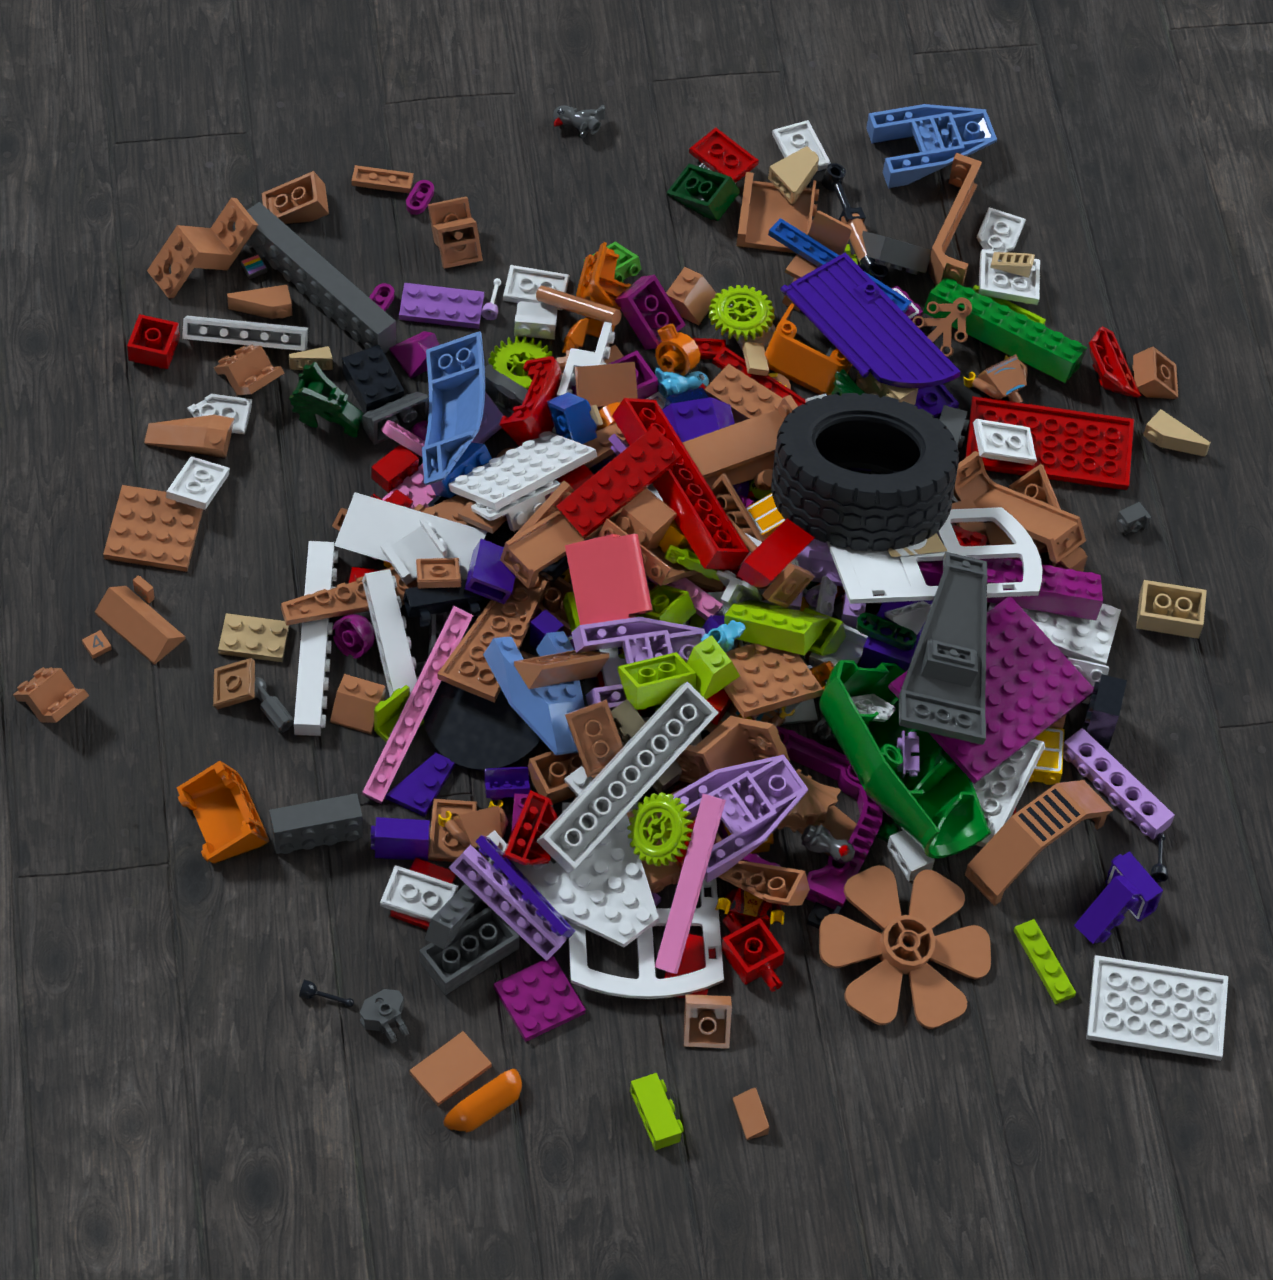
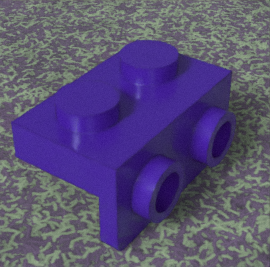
(506, 782)

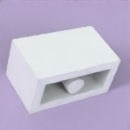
(909, 855)

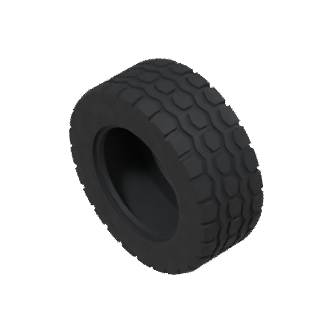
(857, 507)

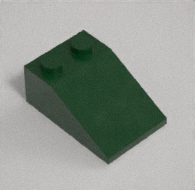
(704, 191)

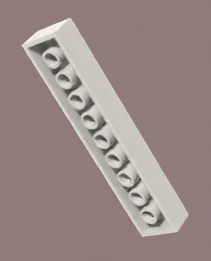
(627, 777)

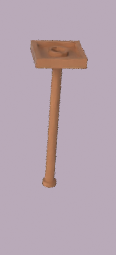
(787, 584)

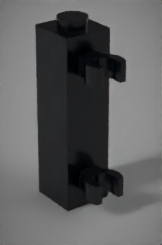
(427, 601)

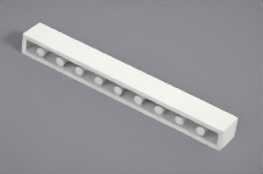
(315, 645)

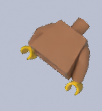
(470, 826)

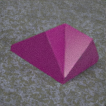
(412, 352)

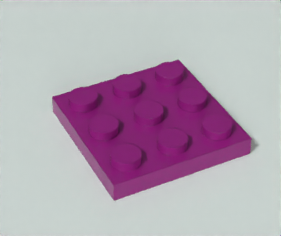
(539, 998)

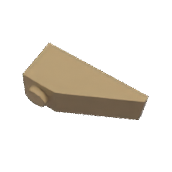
(1174, 435)

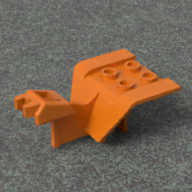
(599, 286)

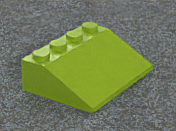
(776, 625)

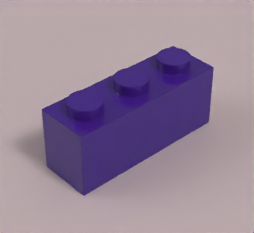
(1108, 910)

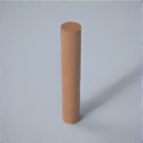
(578, 305)

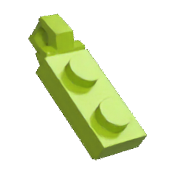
(689, 560)

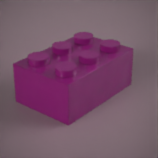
(648, 310)

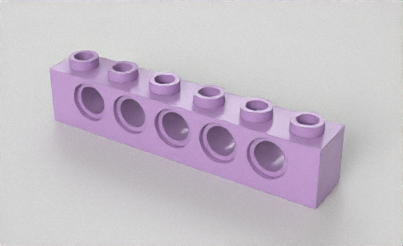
(1114, 772)
(506, 902)

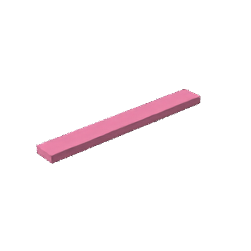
(690, 883)

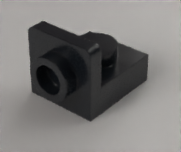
(819, 912)

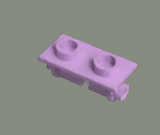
(908, 745)

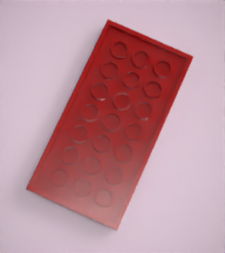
(1066, 442)

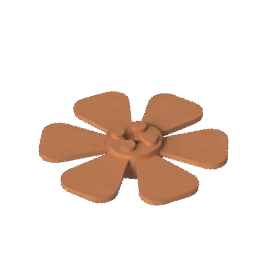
(878, 990)

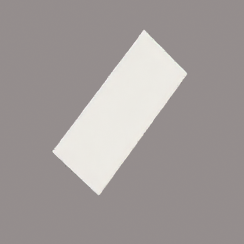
(375, 521)

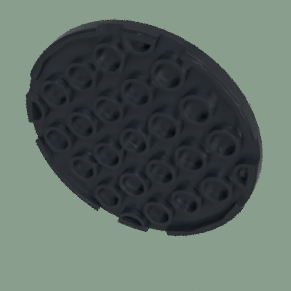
(476, 730)

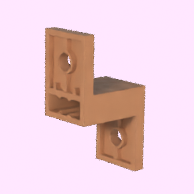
(202, 247)
(730, 744)

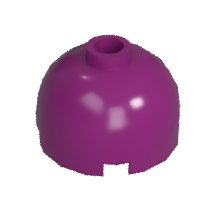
(354, 635)

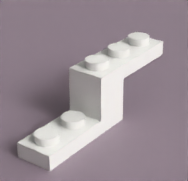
(586, 358)

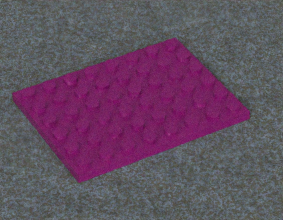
(1025, 690)

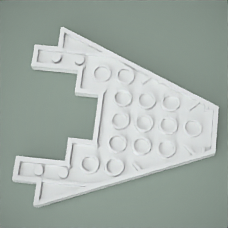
(606, 889)

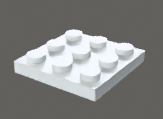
(1008, 285)

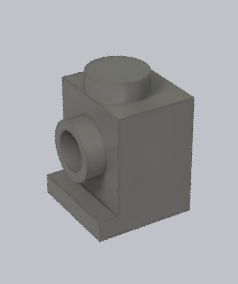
(1133, 518)

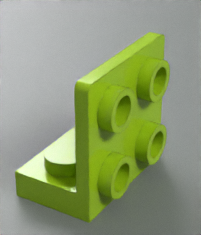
(388, 712)

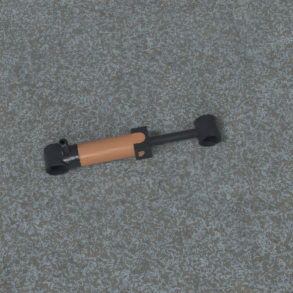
(855, 218)

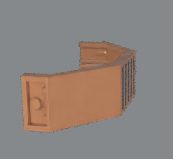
(1031, 832)

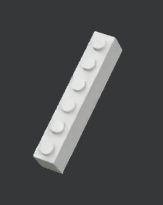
(245, 333)
(390, 630)

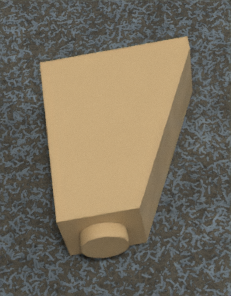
(794, 173)

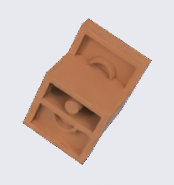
(455, 232)
(248, 369)
(50, 694)

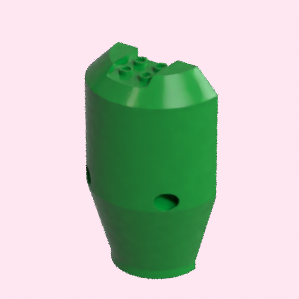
(932, 808)

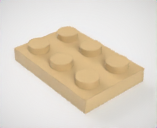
(253, 637)

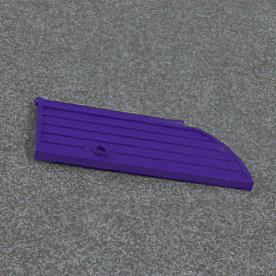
(869, 326)

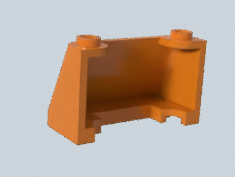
(223, 812)

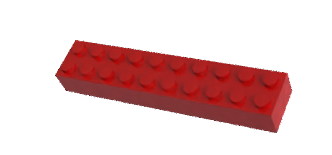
(685, 490)

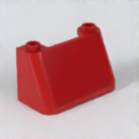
(534, 414)

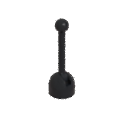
(1159, 871)
(309, 990)

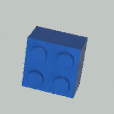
(572, 418)

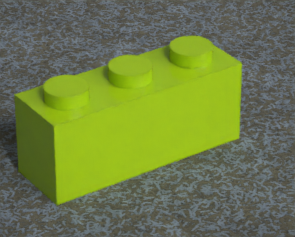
(656, 1111)

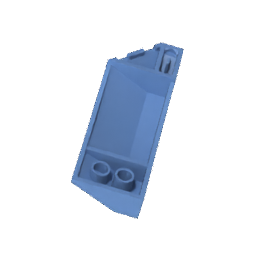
(455, 403)

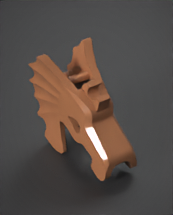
(812, 806)

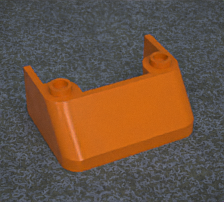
(802, 362)

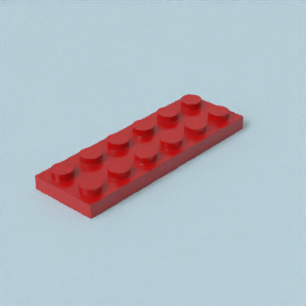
(619, 482)

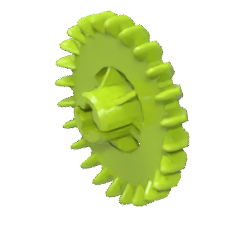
(738, 319)
(515, 356)
(672, 833)

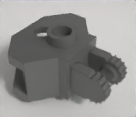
(384, 1014)

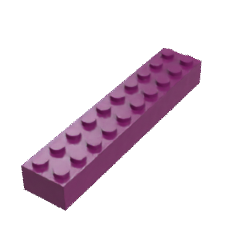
(1061, 589)

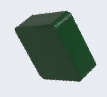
(886, 830)

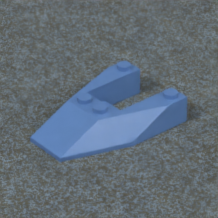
(938, 133)
(543, 706)

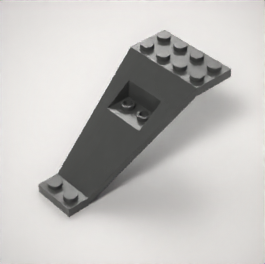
(948, 668)

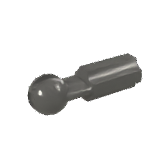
(272, 707)

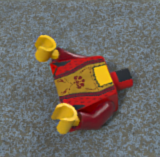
(750, 908)

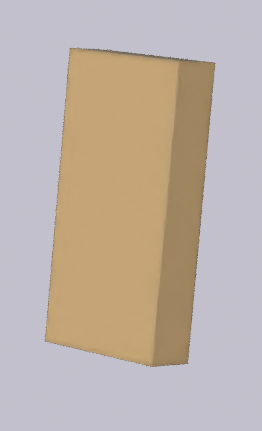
(755, 358)

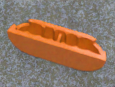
(485, 1102)

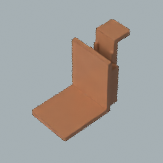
(829, 233)

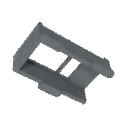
(496, 383)

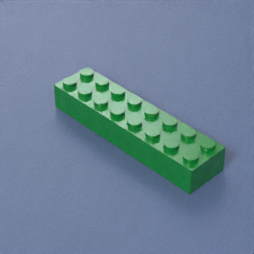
(1011, 331)

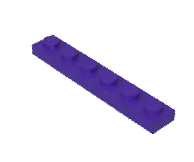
(530, 893)

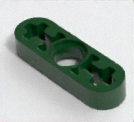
(888, 639)

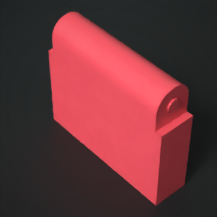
(608, 578)

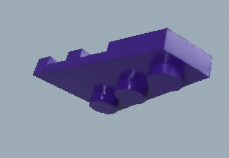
(422, 785)

